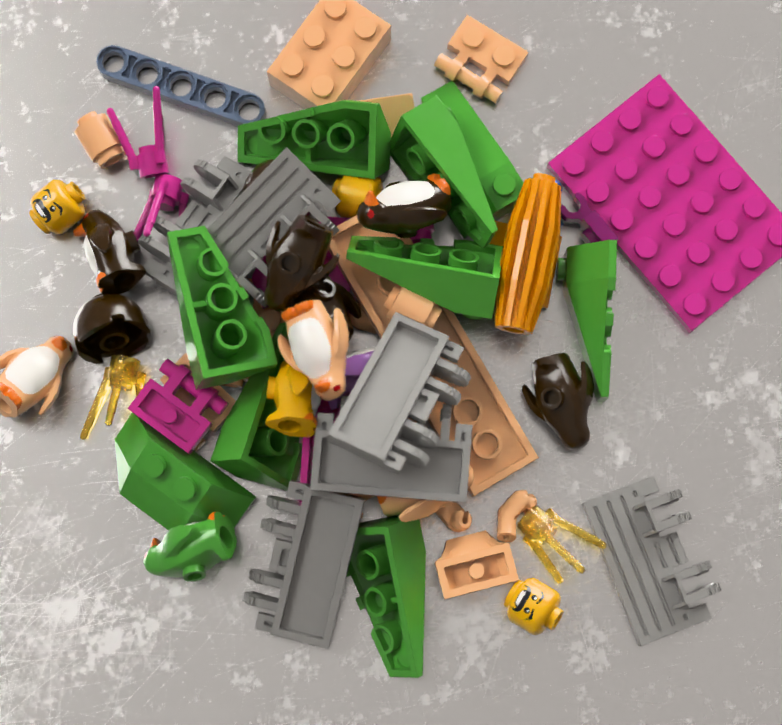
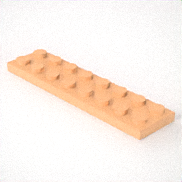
(497, 438)

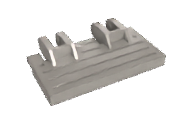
(230, 181)
(277, 194)
(399, 387)
(441, 479)
(644, 562)
(311, 564)

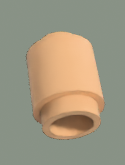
(99, 139)
(412, 306)

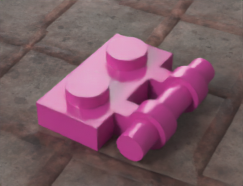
(172, 416)

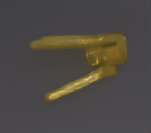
(120, 376)
(540, 528)

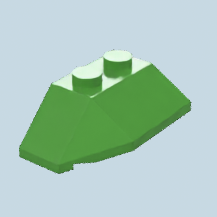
(172, 483)

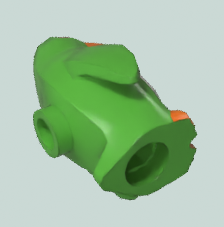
(192, 548)

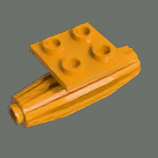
(528, 255)

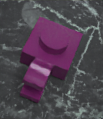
(590, 222)

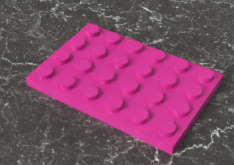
(674, 201)

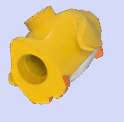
(294, 402)

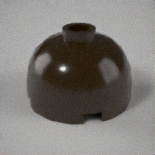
(109, 327)

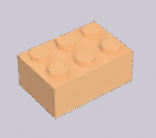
(329, 53)

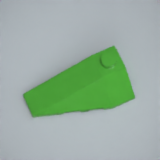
(327, 138)
(432, 142)
(494, 169)
(454, 276)
(587, 286)
(218, 322)
(251, 447)
(390, 579)

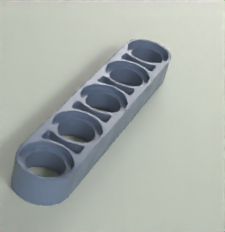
(168, 74)

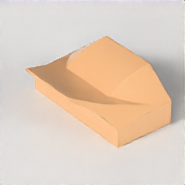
(474, 565)

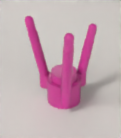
(151, 158)
(163, 196)

